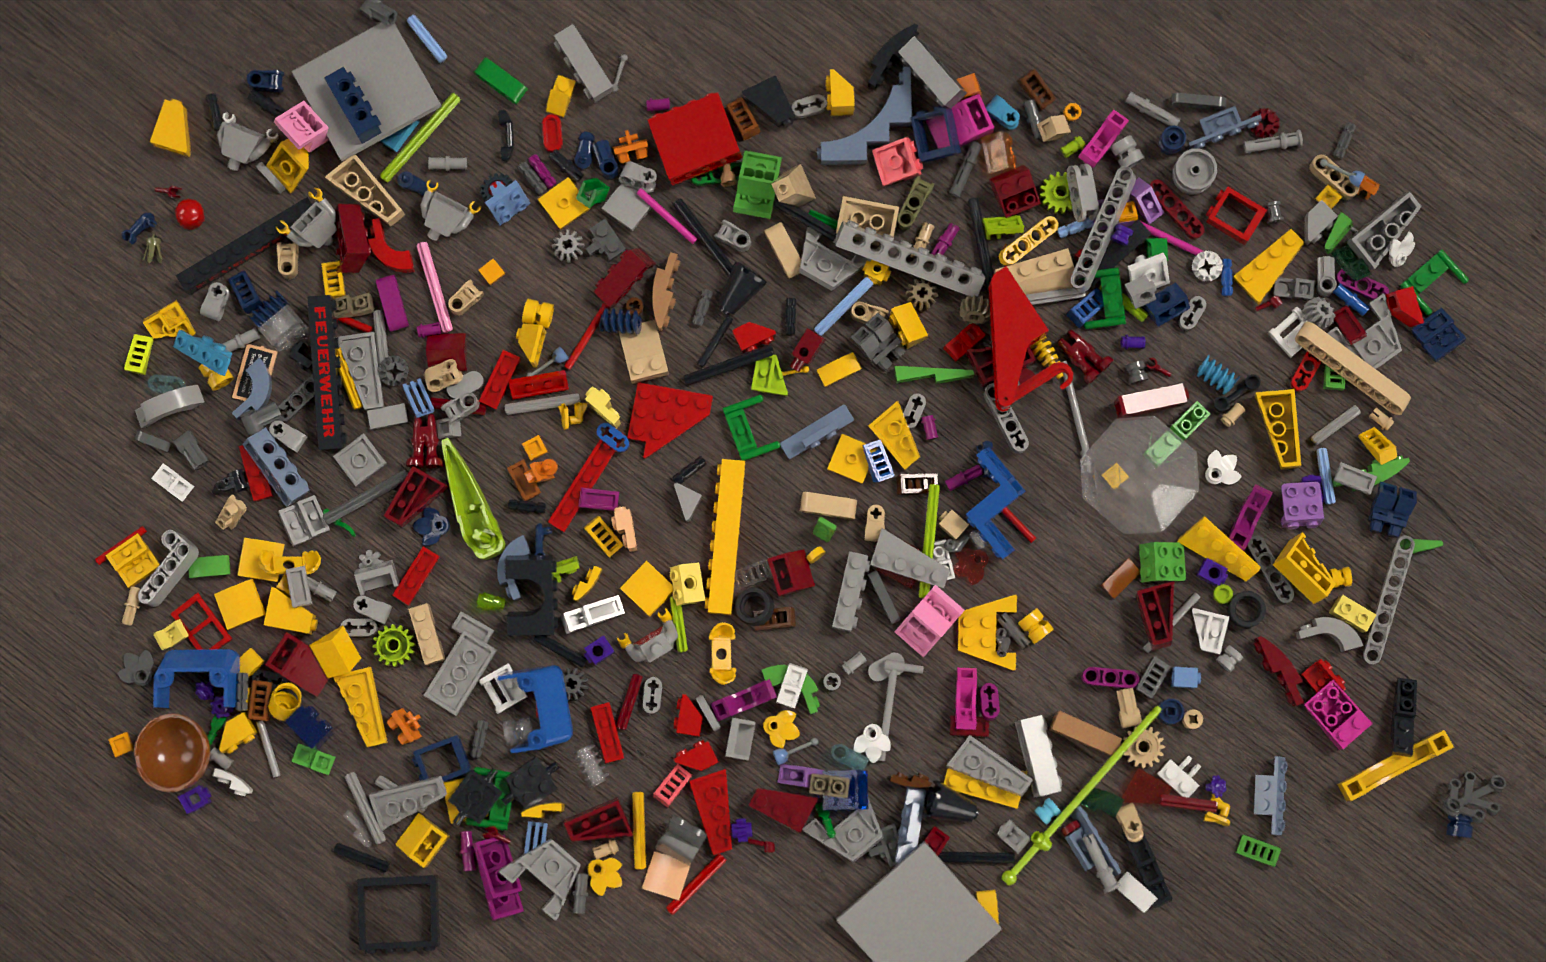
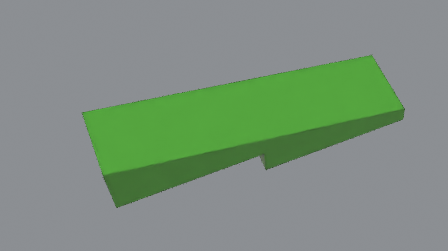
(940, 375)

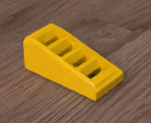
(337, 291)
(1379, 446)
(593, 523)

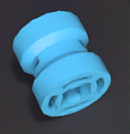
(1047, 811)

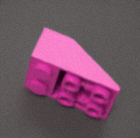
(970, 120)
(1337, 715)

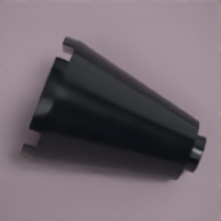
(739, 288)
(947, 804)

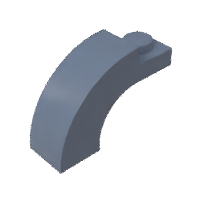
(261, 388)
(516, 547)

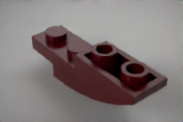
(1278, 662)

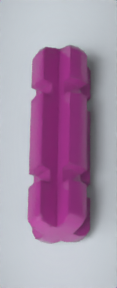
(542, 171)

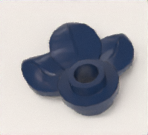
(428, 526)

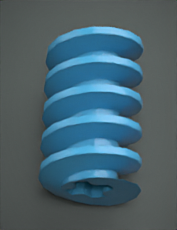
(1217, 375)

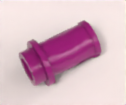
(658, 104)
(428, 329)
(929, 426)

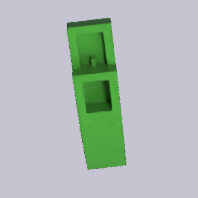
(1190, 420)
(1383, 471)

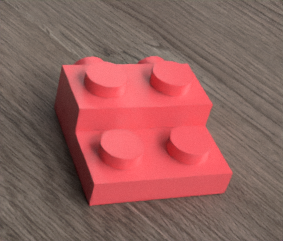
(897, 161)

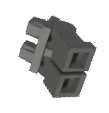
(878, 341)

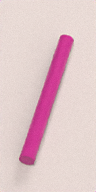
(667, 216)
(1173, 240)

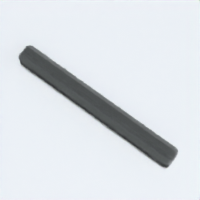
(365, 497)

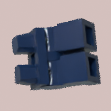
(1391, 509)

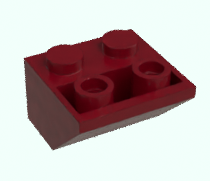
(1015, 190)
(791, 572)

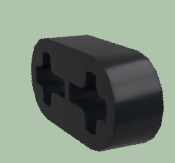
(271, 676)

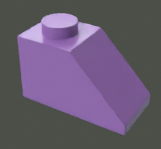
(1146, 201)
(796, 775)

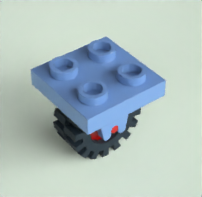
(503, 197)

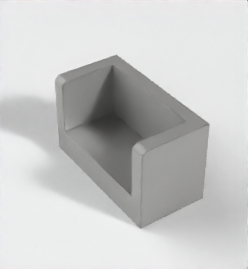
(376, 576)
(740, 739)

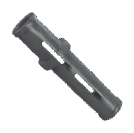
(965, 169)

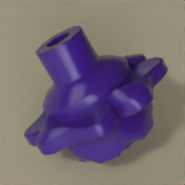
(204, 691)
(218, 708)
(1217, 786)

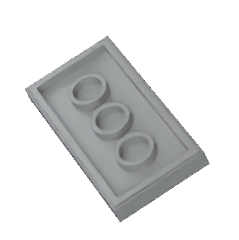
(460, 672)

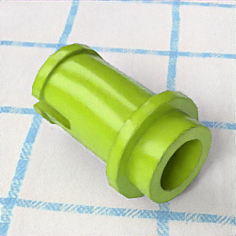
(1073, 146)

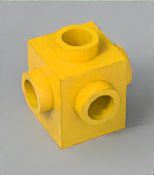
(876, 277)

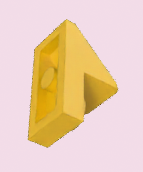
(560, 96)

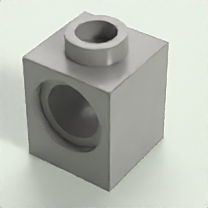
(1141, 291)

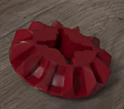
(1269, 130)

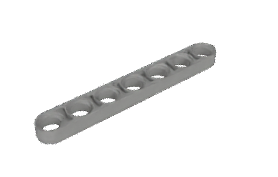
(1395, 592)

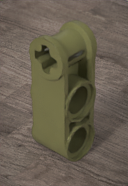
(920, 192)

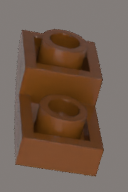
(916, 781)

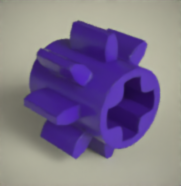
(742, 830)

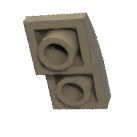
(354, 306)
(829, 785)

